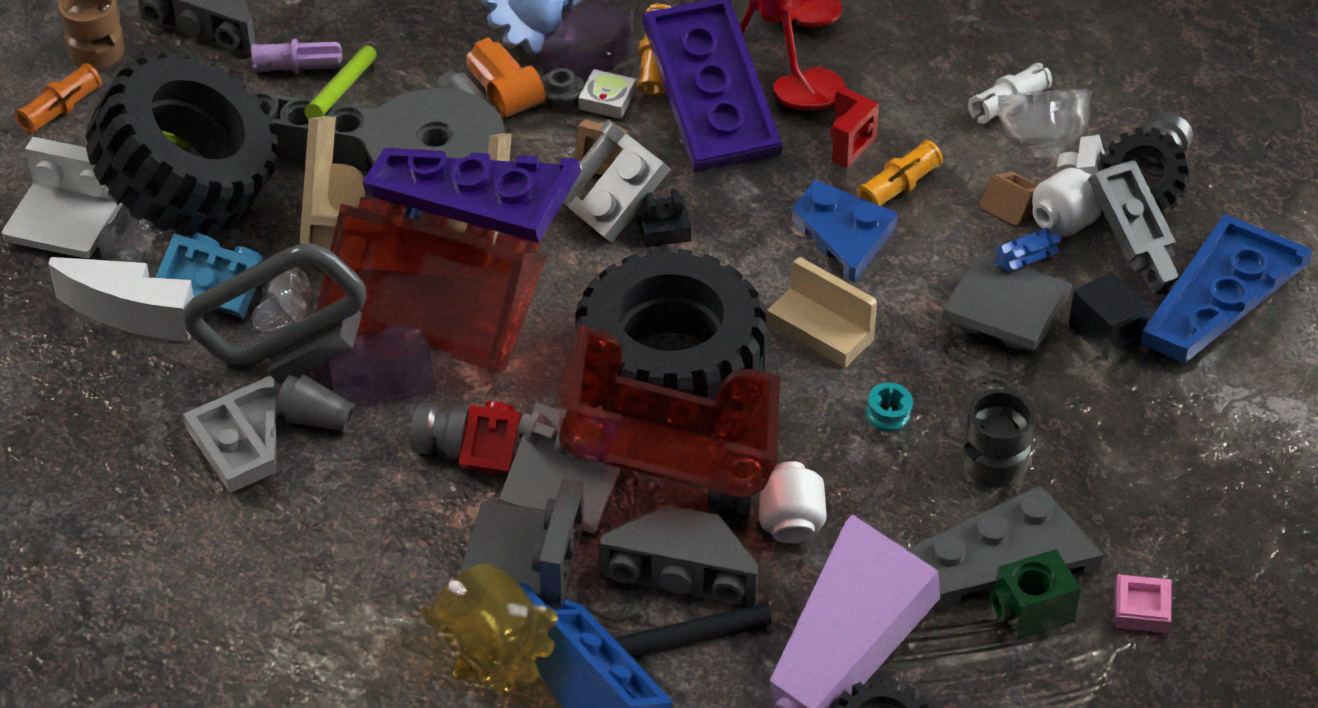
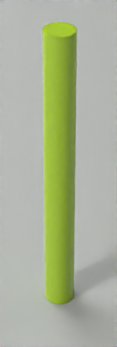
(341, 82)

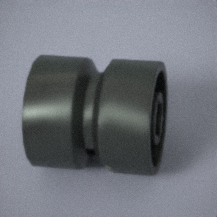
(998, 437)

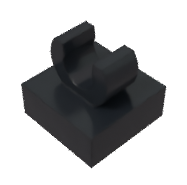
(664, 220)

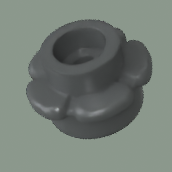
(562, 88)

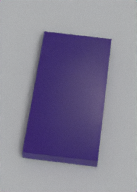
(711, 84)

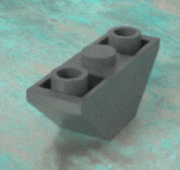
(214, 21)
(681, 554)

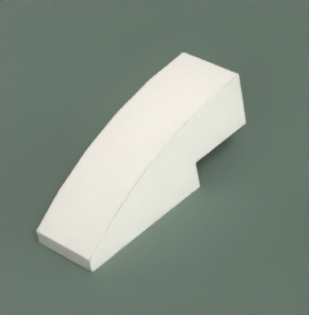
(123, 296)

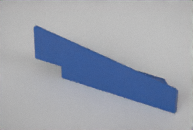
(591, 666)

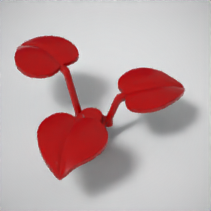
(816, 86)

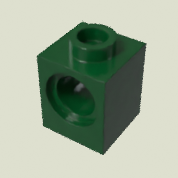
(1035, 594)

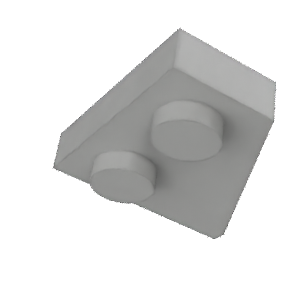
(238, 433)

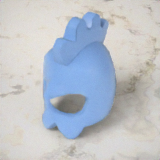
(527, 20)

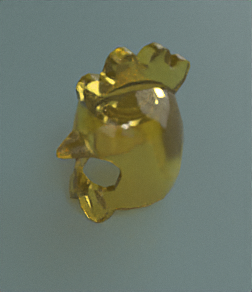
(493, 625)

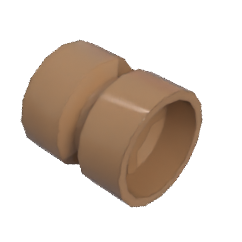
(92, 32)

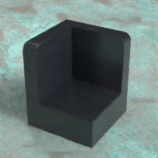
(1108, 315)

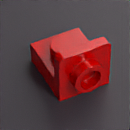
(853, 126)
(490, 438)

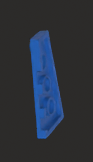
(1221, 285)

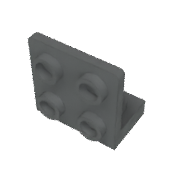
(531, 542)

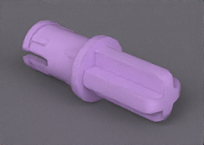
(296, 56)

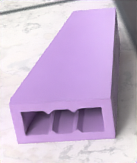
(854, 617)

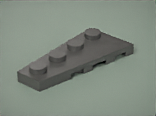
(1012, 531)

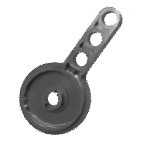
(415, 120)

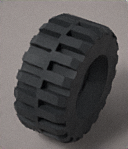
(159, 177)
(683, 297)

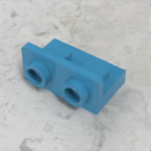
(207, 266)

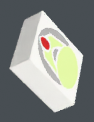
(607, 94)

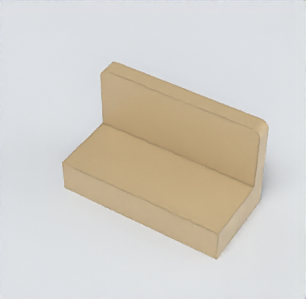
(825, 313)

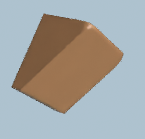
(1009, 197)

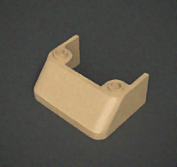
(333, 184)

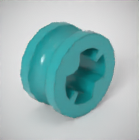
(890, 394)

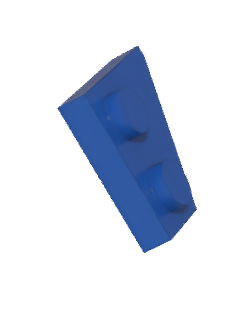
(844, 225)

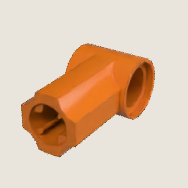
(506, 83)

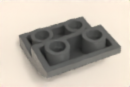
(1006, 305)

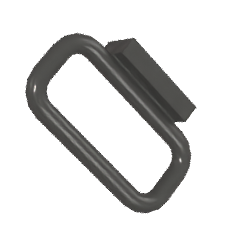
(299, 345)

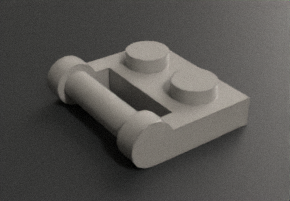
(622, 186)

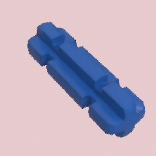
(1027, 250)

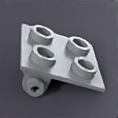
(544, 463)

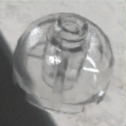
(1044, 119)

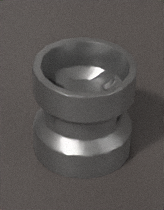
(1170, 124)
(438, 430)

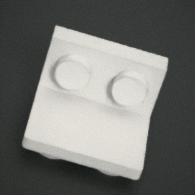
(64, 204)

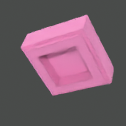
(1142, 603)

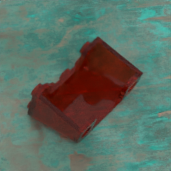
(446, 280)
(664, 432)

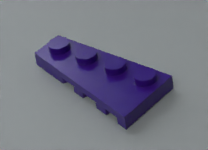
(483, 192)

